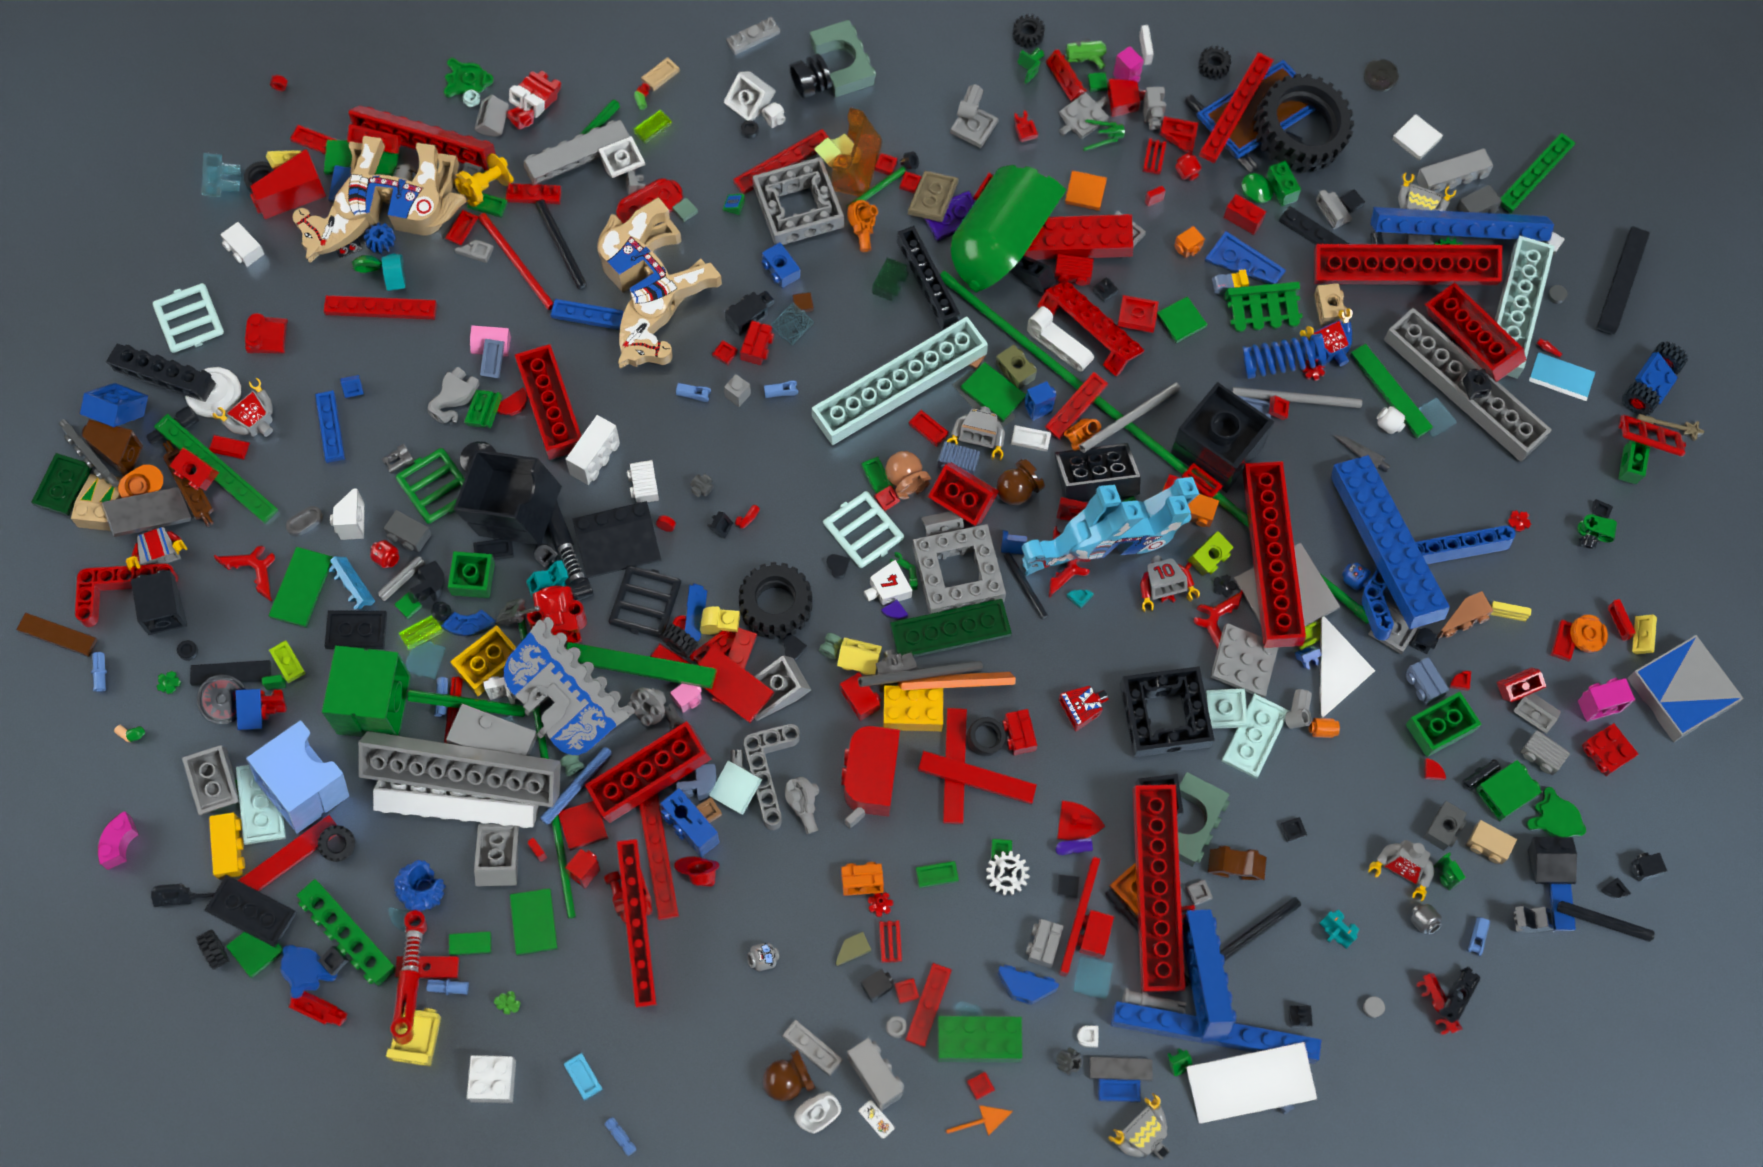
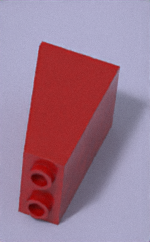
(287, 187)

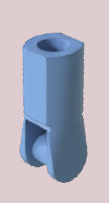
(776, 390)
(690, 391)
(1479, 933)

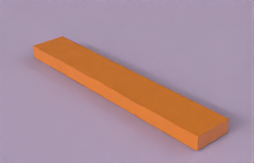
(960, 680)

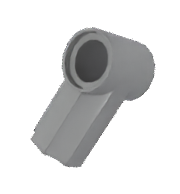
(969, 106)
(1299, 714)

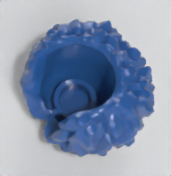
(417, 886)

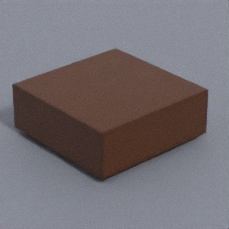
(804, 301)

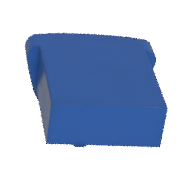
(1012, 543)

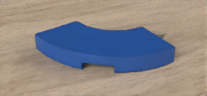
(468, 625)

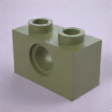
(1018, 376)

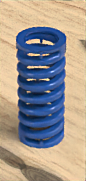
(1316, 340)

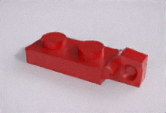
(318, 1009)

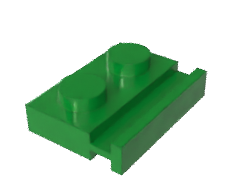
(483, 409)
(1450, 873)

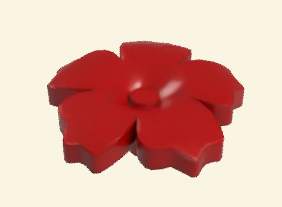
(1519, 520)

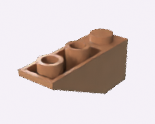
(1472, 610)

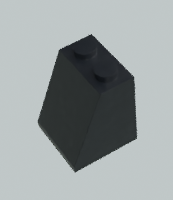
(158, 602)

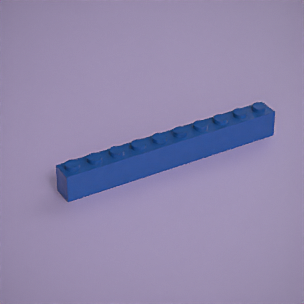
(1461, 223)
(1187, 1028)

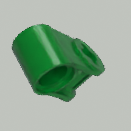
(1598, 526)

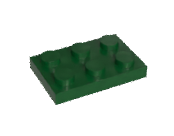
(61, 484)

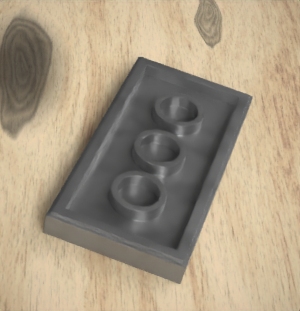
(146, 511)

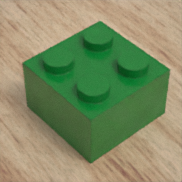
(471, 574)

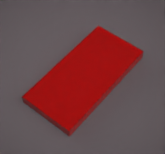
(735, 685)

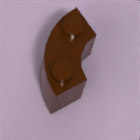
(1247, 864)

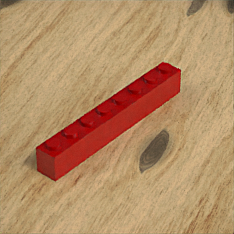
(636, 923)

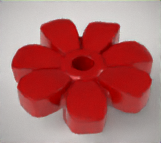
(1313, 372)
(880, 907)

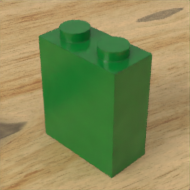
(1508, 790)

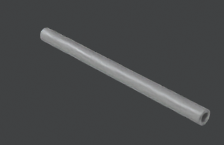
(1299, 397)
(1128, 418)

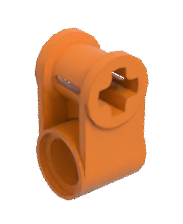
(1079, 432)

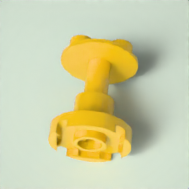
(474, 185)

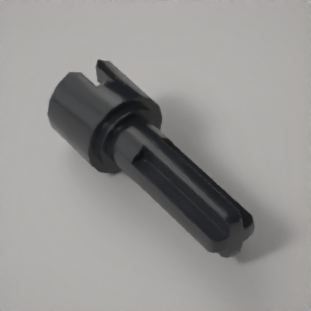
(185, 417)

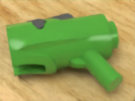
(1086, 50)

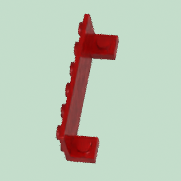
(1093, 320)

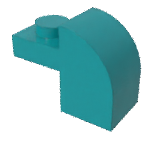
(393, 271)
(553, 576)

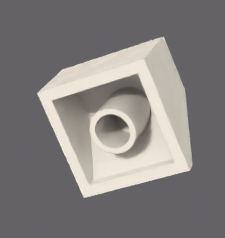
(749, 95)
(621, 157)
(349, 516)

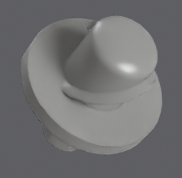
(648, 705)

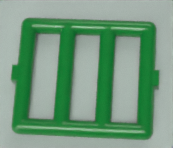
(410, 490)

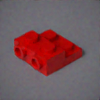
(1609, 749)

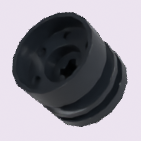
(810, 76)

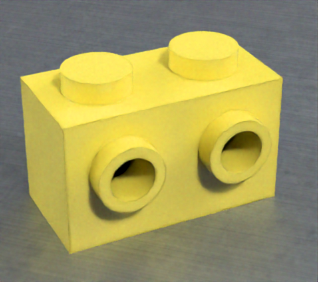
(859, 656)

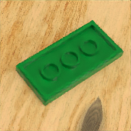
(339, 154)
(301, 587)

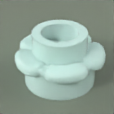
(471, 94)

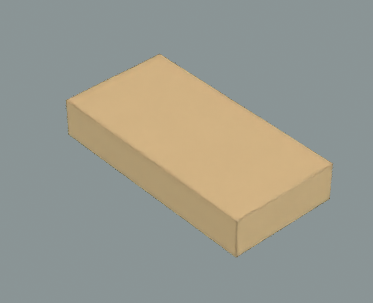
(660, 74)

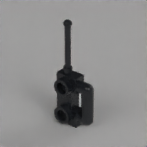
(174, 895)

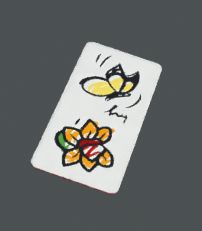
(876, 1119)

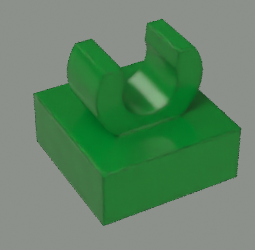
(1179, 1062)

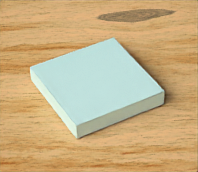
(1227, 708)
(735, 787)

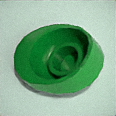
(1257, 188)
(366, 264)

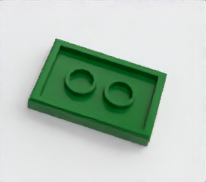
(993, 391)
(533, 921)

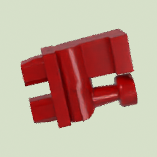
(617, 899)

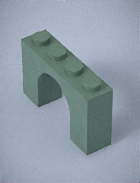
(844, 37)
(1211, 802)

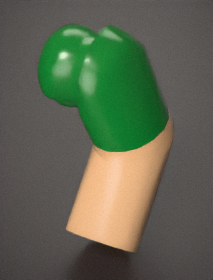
(131, 734)

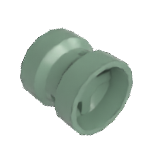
(831, 646)

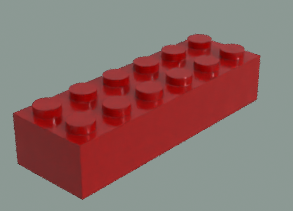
(1084, 237)
(1476, 332)
(549, 400)
(648, 772)

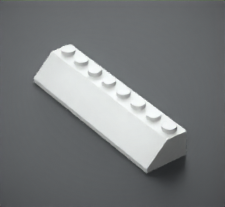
(451, 805)

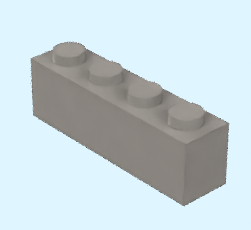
(1455, 171)

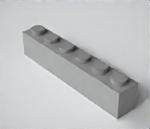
(573, 153)

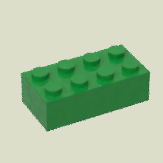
(979, 1039)

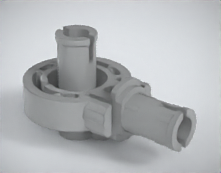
(801, 798)

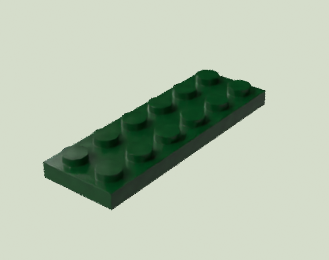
(951, 628)

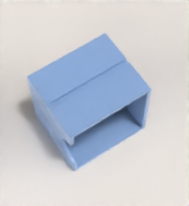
(297, 778)

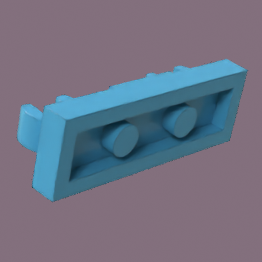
(351, 582)

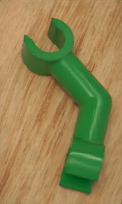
(913, 582)

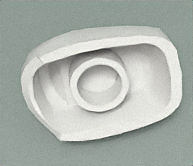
(817, 1112)

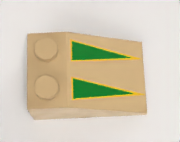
(88, 505)

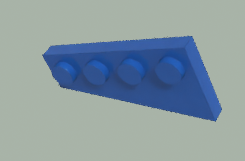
(1236, 256)

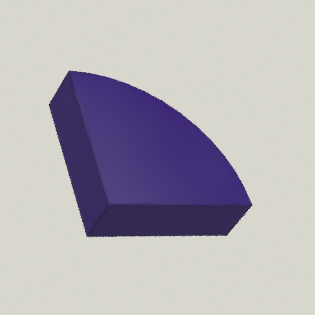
(894, 610)

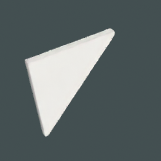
(1340, 668)

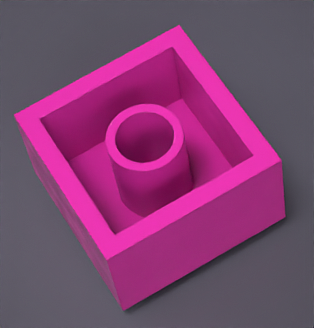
(1605, 699)

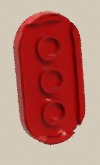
(668, 192)

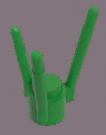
(1114, 131)

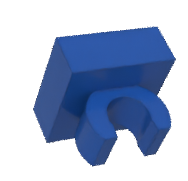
(352, 386)
(1307, 654)

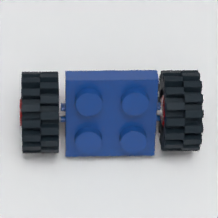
(1655, 378)

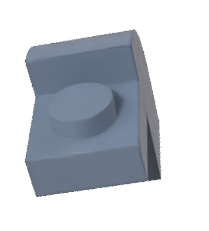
(706, 780)

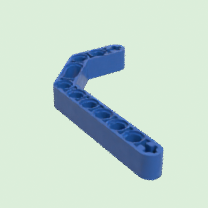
(1498, 540)

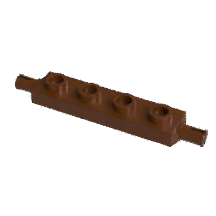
(195, 498)

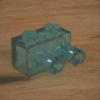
(211, 176)

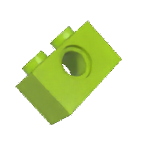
(1203, 562)

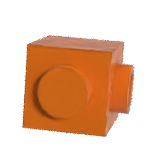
(1189, 242)

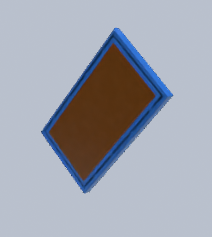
(1243, 136)

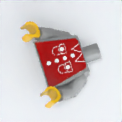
(250, 414)
(1408, 861)

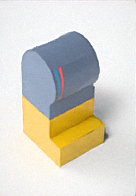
(1223, 282)

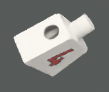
(888, 585)

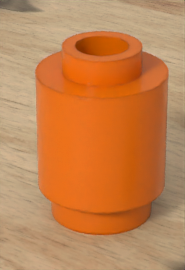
(1324, 727)

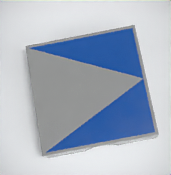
(1685, 688)

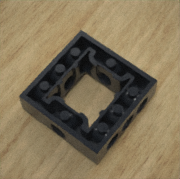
(1183, 682)

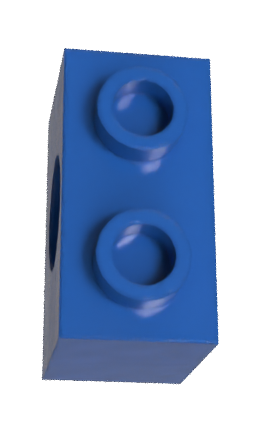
(779, 256)
(1040, 400)

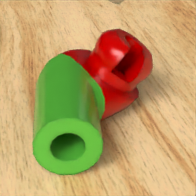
(641, 94)

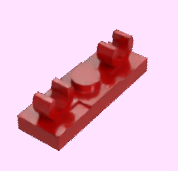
(1065, 75)
(391, 141)
(532, 193)
(1440, 999)

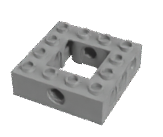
(791, 179)
(934, 547)

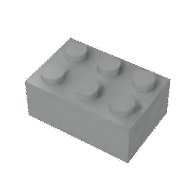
(875, 1073)

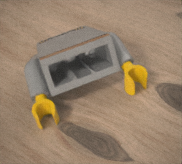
(981, 429)

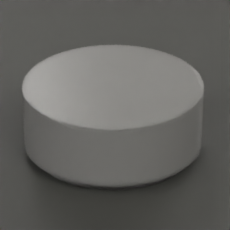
(1374, 1007)
(896, 1027)

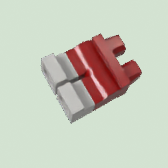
(536, 92)

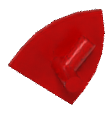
(1077, 822)

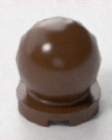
(1017, 484)
(786, 1078)

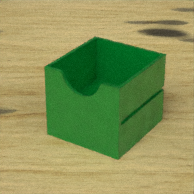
(366, 692)

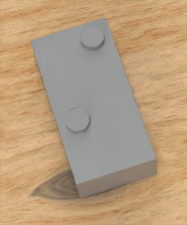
(489, 732)

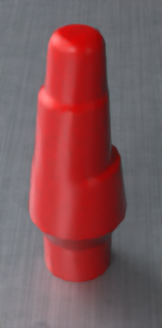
(1548, 347)

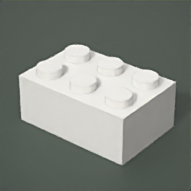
(593, 450)

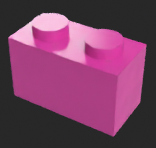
(1128, 65)

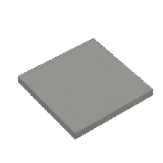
(1315, 595)

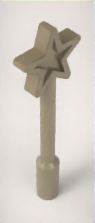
(1690, 429)

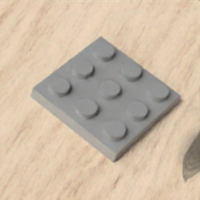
(1243, 661)

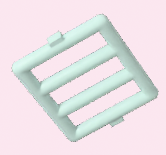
(206, 302)
(851, 549)

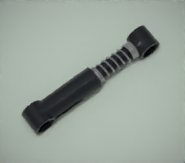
(564, 544)

